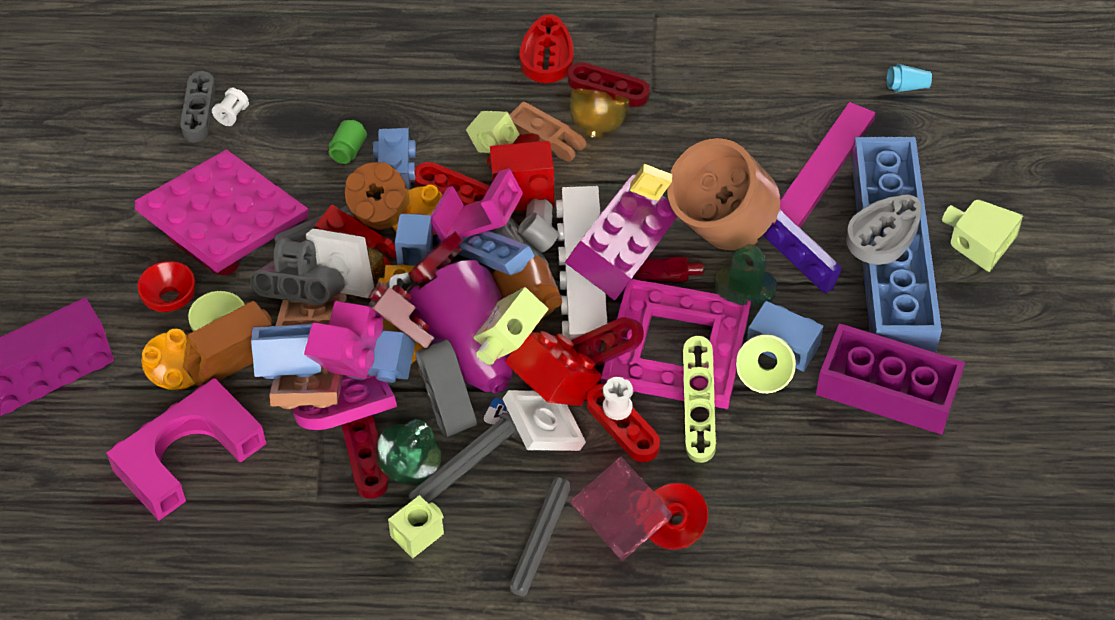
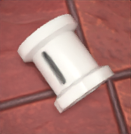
(230, 106)
(617, 398)

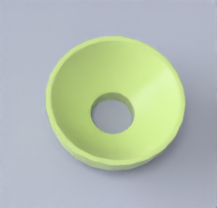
(212, 307)
(763, 379)

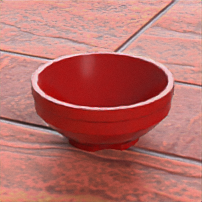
(164, 278)

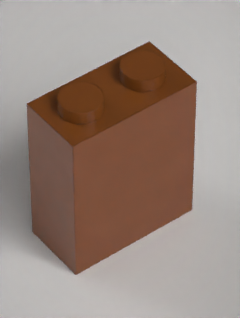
(223, 344)

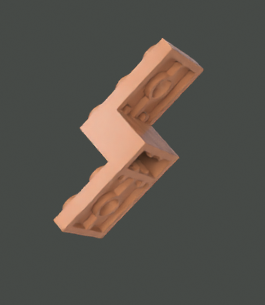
(316, 390)

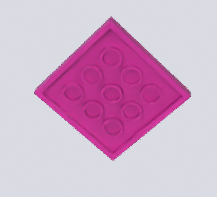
(221, 210)

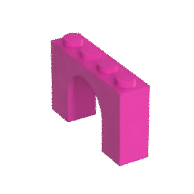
(206, 411)

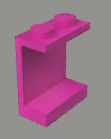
(479, 216)

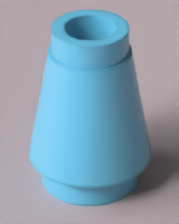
(907, 78)

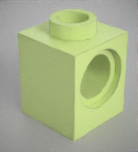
(492, 129)
(414, 538)

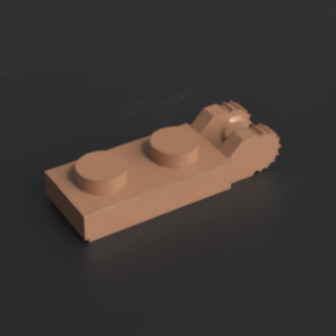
(532, 120)

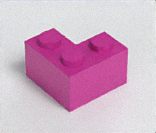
(348, 340)

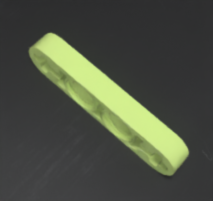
(701, 398)

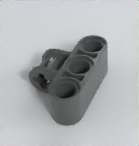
(297, 275)
(446, 388)

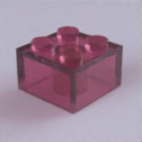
(621, 508)

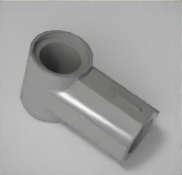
(537, 225)

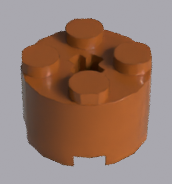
(372, 179)
(536, 279)

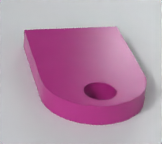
(356, 400)

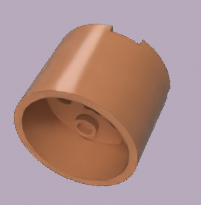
(723, 194)

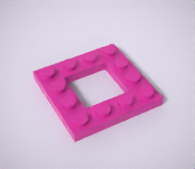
(666, 380)

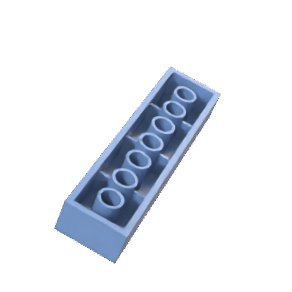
(903, 292)

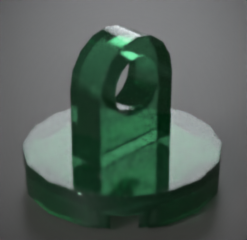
(746, 283)
(408, 452)

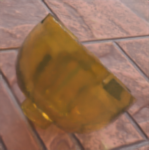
(597, 111)

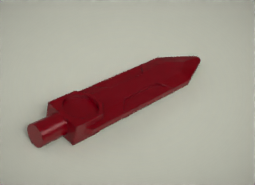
(671, 269)

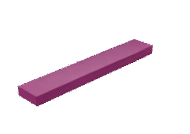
(825, 163)

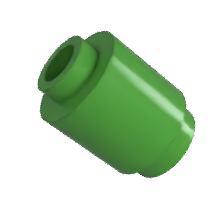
(347, 141)

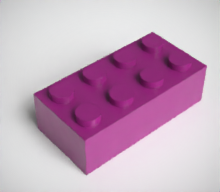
(621, 239)
(51, 354)
(890, 378)

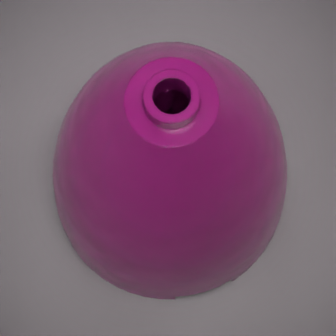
(456, 309)

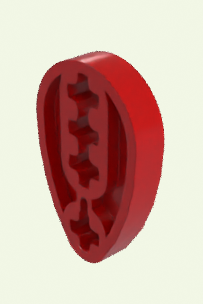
(534, 45)

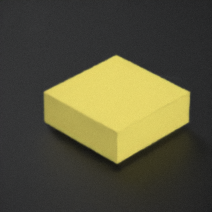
(651, 182)

